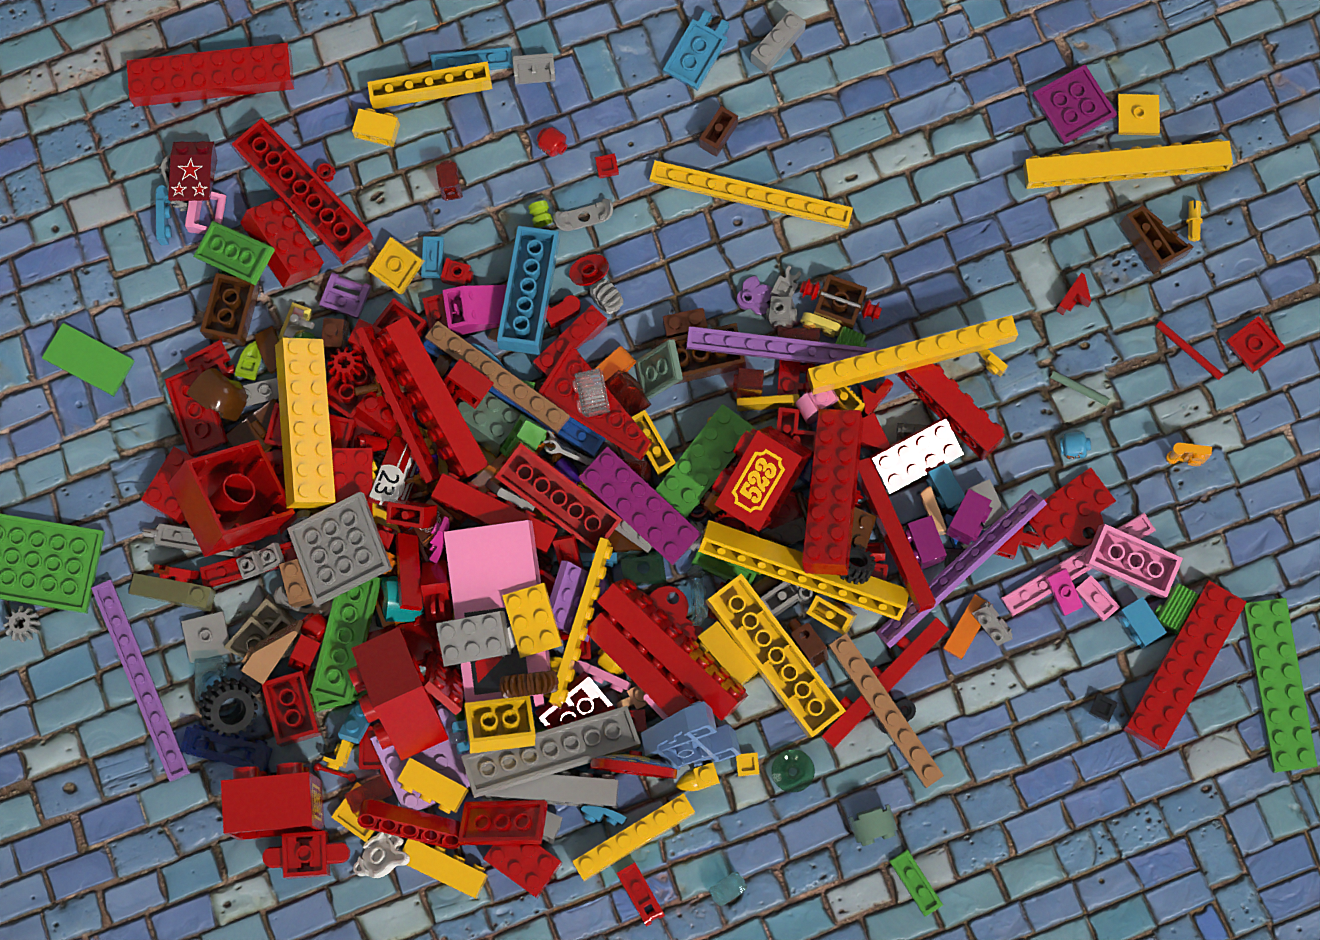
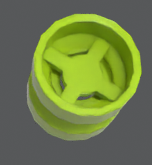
(540, 214)

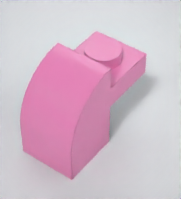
(810, 404)

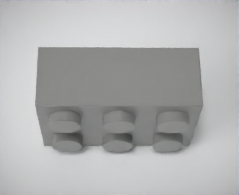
(474, 638)

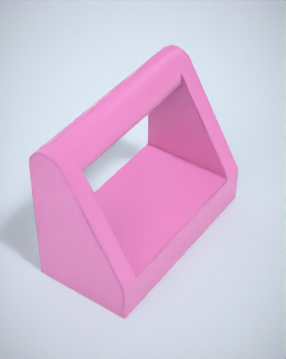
(194, 210)

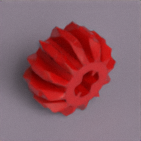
(351, 370)

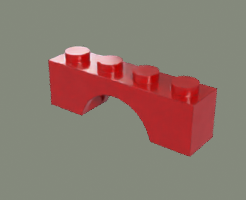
(579, 332)

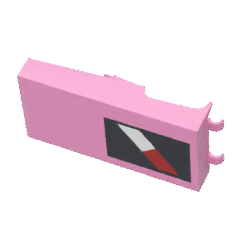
(481, 569)

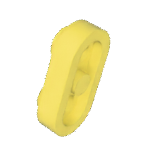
(828, 327)

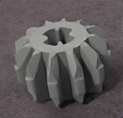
(606, 296)
(29, 624)

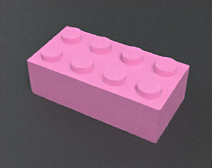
(1132, 561)

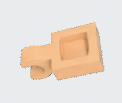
(635, 699)

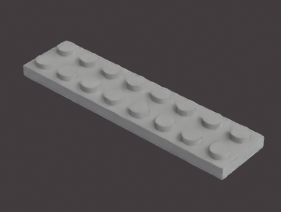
(553, 752)

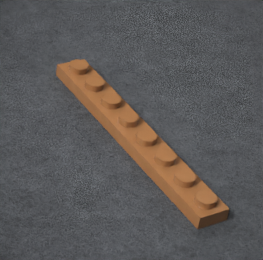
(503, 380)
(885, 710)

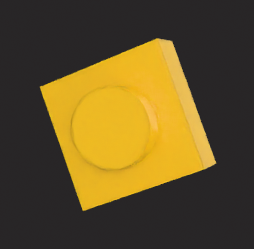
(747, 764)

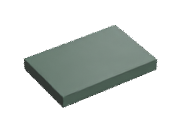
(659, 369)

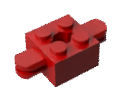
(436, 591)
(306, 854)

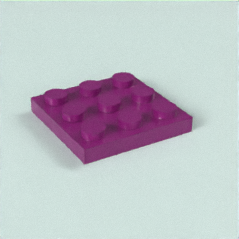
(1074, 104)

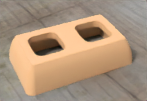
(931, 508)

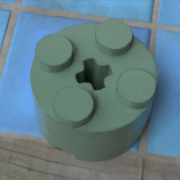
(873, 824)

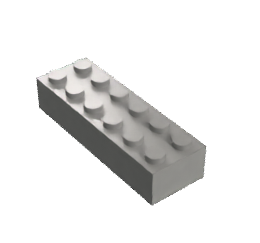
(565, 790)

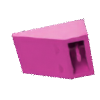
(474, 307)

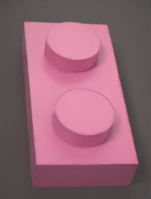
(1097, 598)

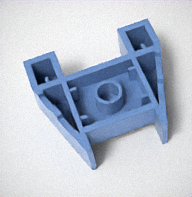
(691, 738)

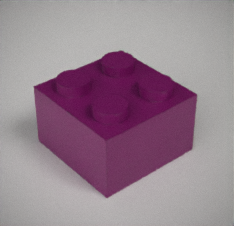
(970, 514)
(925, 542)

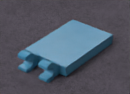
(697, 51)

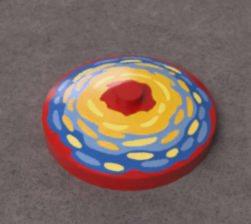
(634, 764)

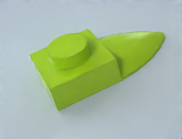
(249, 362)

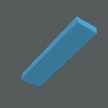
(497, 58)

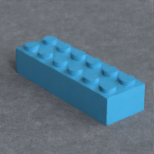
(528, 290)

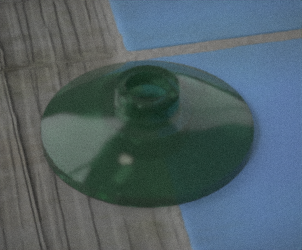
(793, 759)

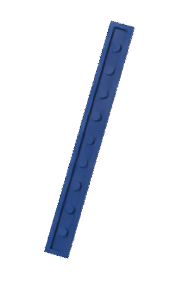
(572, 430)

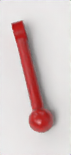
(351, 777)

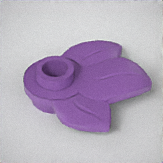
(758, 296)

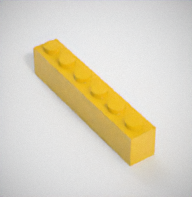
(429, 85)
(633, 837)

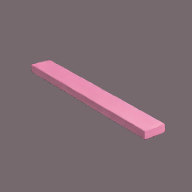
(1038, 587)

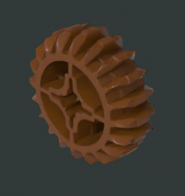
(528, 684)

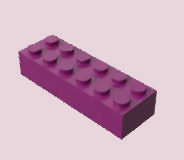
(640, 506)

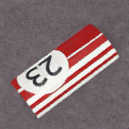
(392, 474)

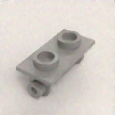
(996, 629)

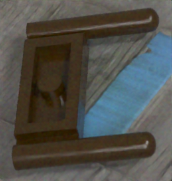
(788, 532)

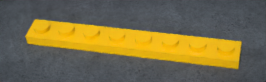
(584, 613)

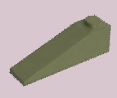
(173, 592)

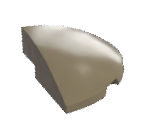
(263, 622)

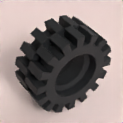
(865, 563)

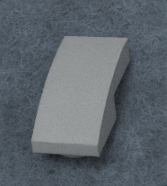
(260, 561)

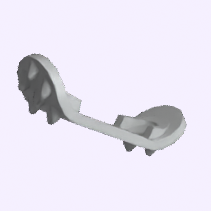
(165, 170)
(598, 213)
(281, 599)

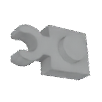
(785, 286)

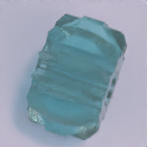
(728, 888)

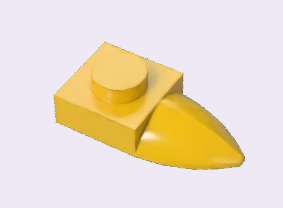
(993, 363)
(699, 778)

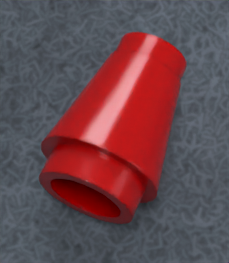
(370, 441)

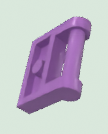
(342, 301)

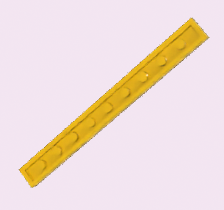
(751, 194)

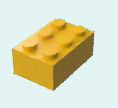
(499, 724)

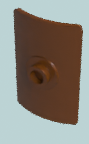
(253, 427)

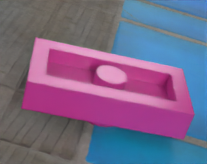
(1064, 591)

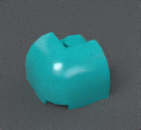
(391, 607)

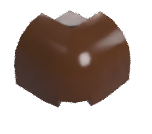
(219, 393)

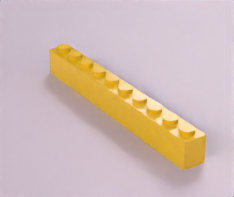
(1127, 164)
(912, 355)
(787, 566)

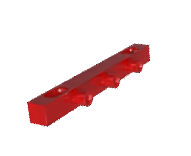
(895, 536)
(910, 656)

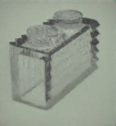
(592, 393)

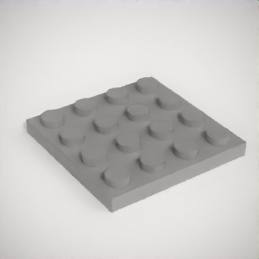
(339, 548)

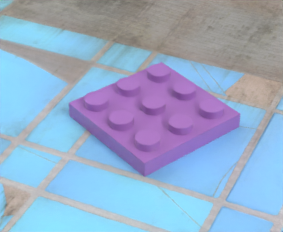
(568, 593)

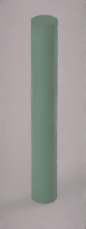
(1080, 388)

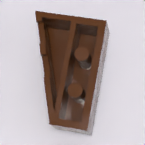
(1153, 240)

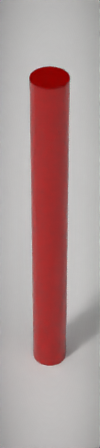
(1189, 350)

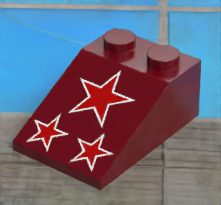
(192, 171)

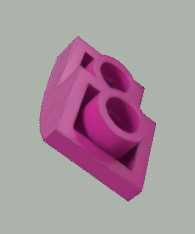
(438, 539)

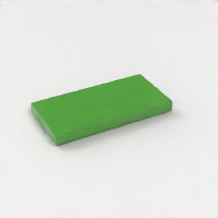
(234, 253)
(88, 359)

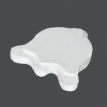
(381, 856)

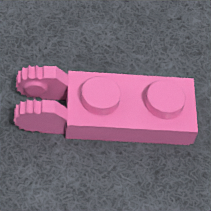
(600, 675)

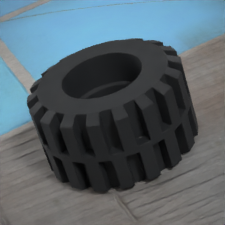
(239, 717)

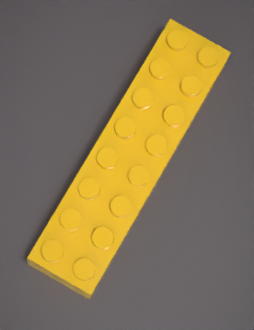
(305, 423)
(775, 656)

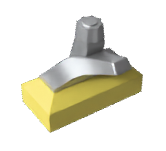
(296, 321)

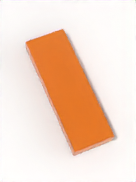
(965, 630)

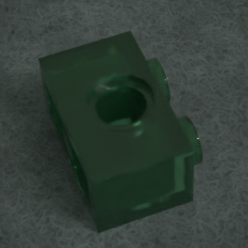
(656, 569)

